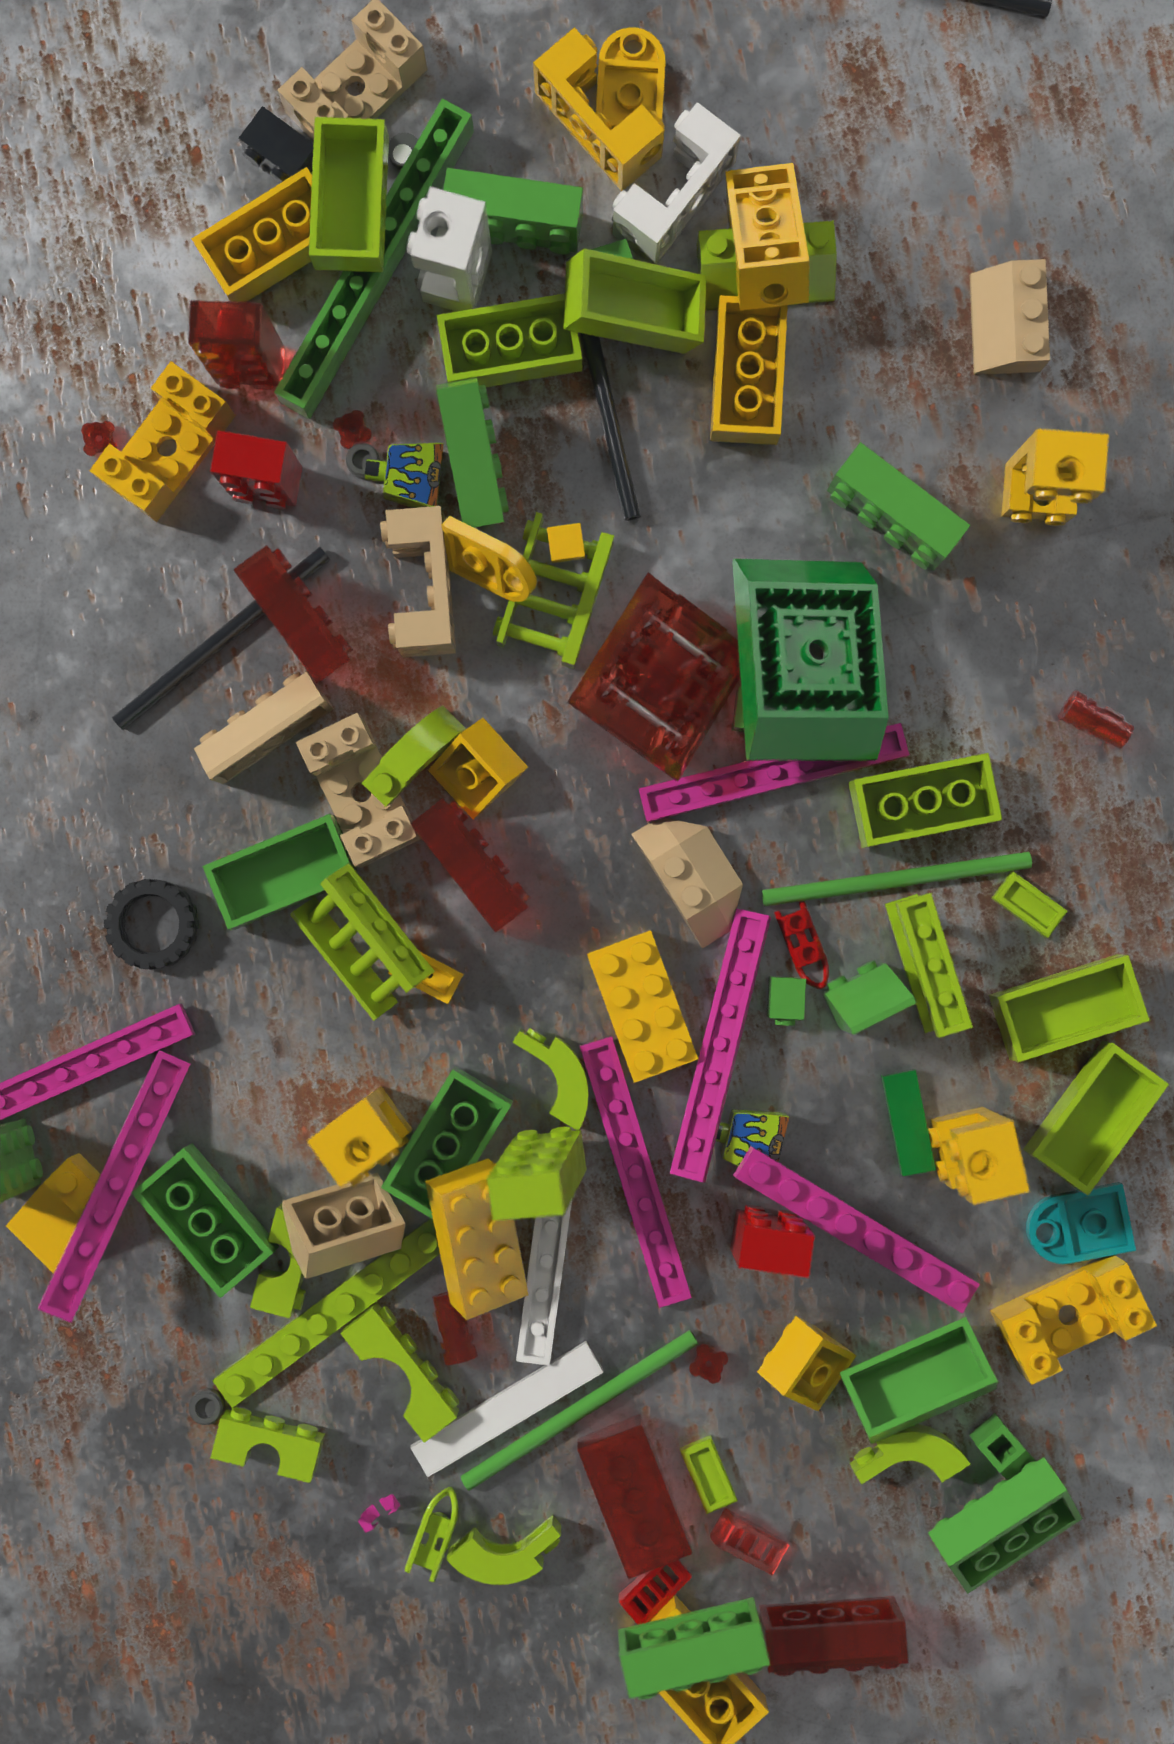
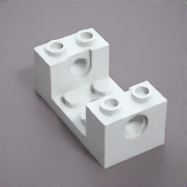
(705, 148)
(459, 255)

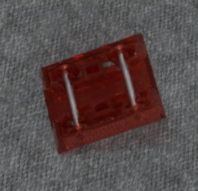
(658, 679)

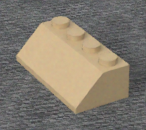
(262, 728)

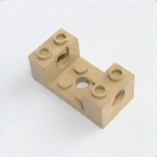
(381, 58)
(413, 534)
(341, 760)

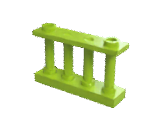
(576, 615)
(379, 931)
(928, 965)

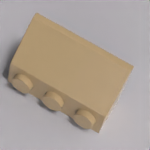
(1010, 318)
(342, 1225)

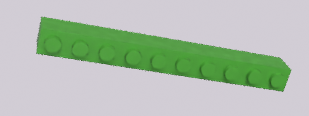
(359, 291)

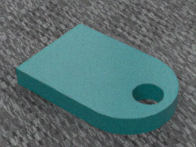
(1082, 1225)

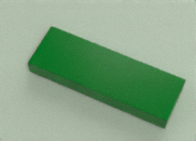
(908, 1122)

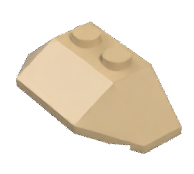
(693, 875)

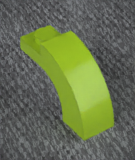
(412, 754)
(569, 1073)
(912, 1444)
(504, 1563)

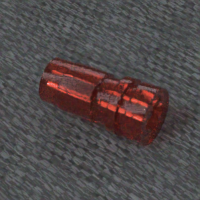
(1098, 721)
(453, 1332)

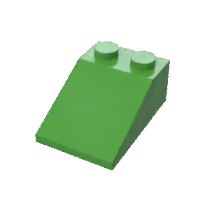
(866, 997)

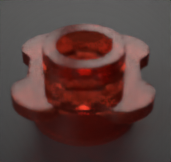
(352, 419)
(92, 431)
(711, 1373)

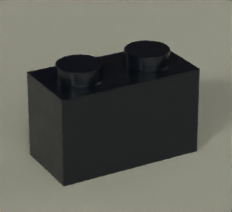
(276, 146)

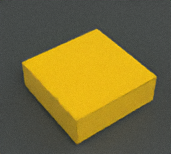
(566, 542)

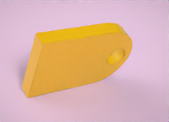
(629, 78)
(487, 561)

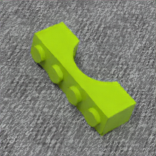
(376, 1336)

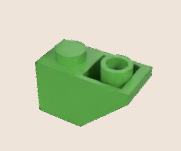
(1001, 1447)

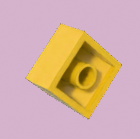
(477, 768)
(805, 1364)

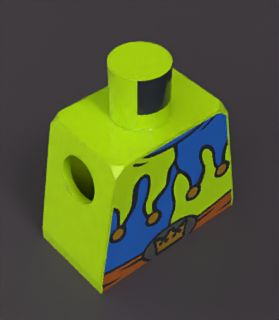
(409, 473)
(752, 1128)

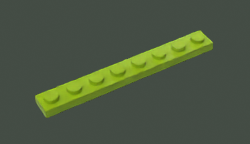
(328, 1315)

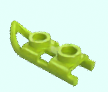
(437, 1526)

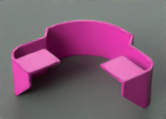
(371, 1512)

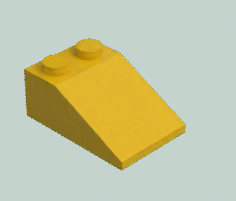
(54, 1210)

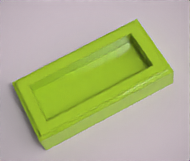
(1029, 904)
(708, 1474)

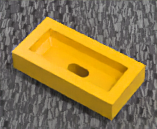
(443, 982)

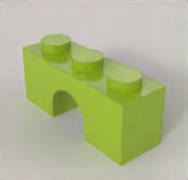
(279, 1290)
(297, 1446)

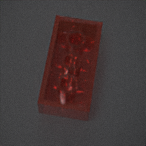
(236, 343)
(292, 613)
(470, 865)
(634, 1496)
(834, 1635)

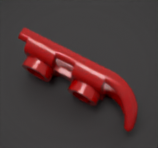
(807, 952)

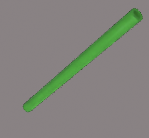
(896, 879)
(579, 1410)

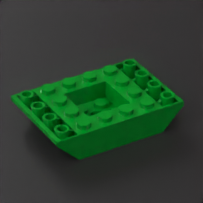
(789, 699)

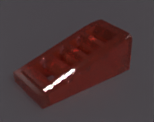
(731, 1528)

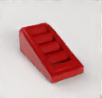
(662, 1597)

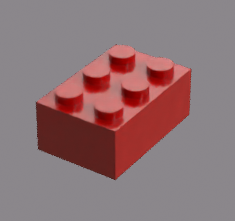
(256, 469)
(772, 1242)

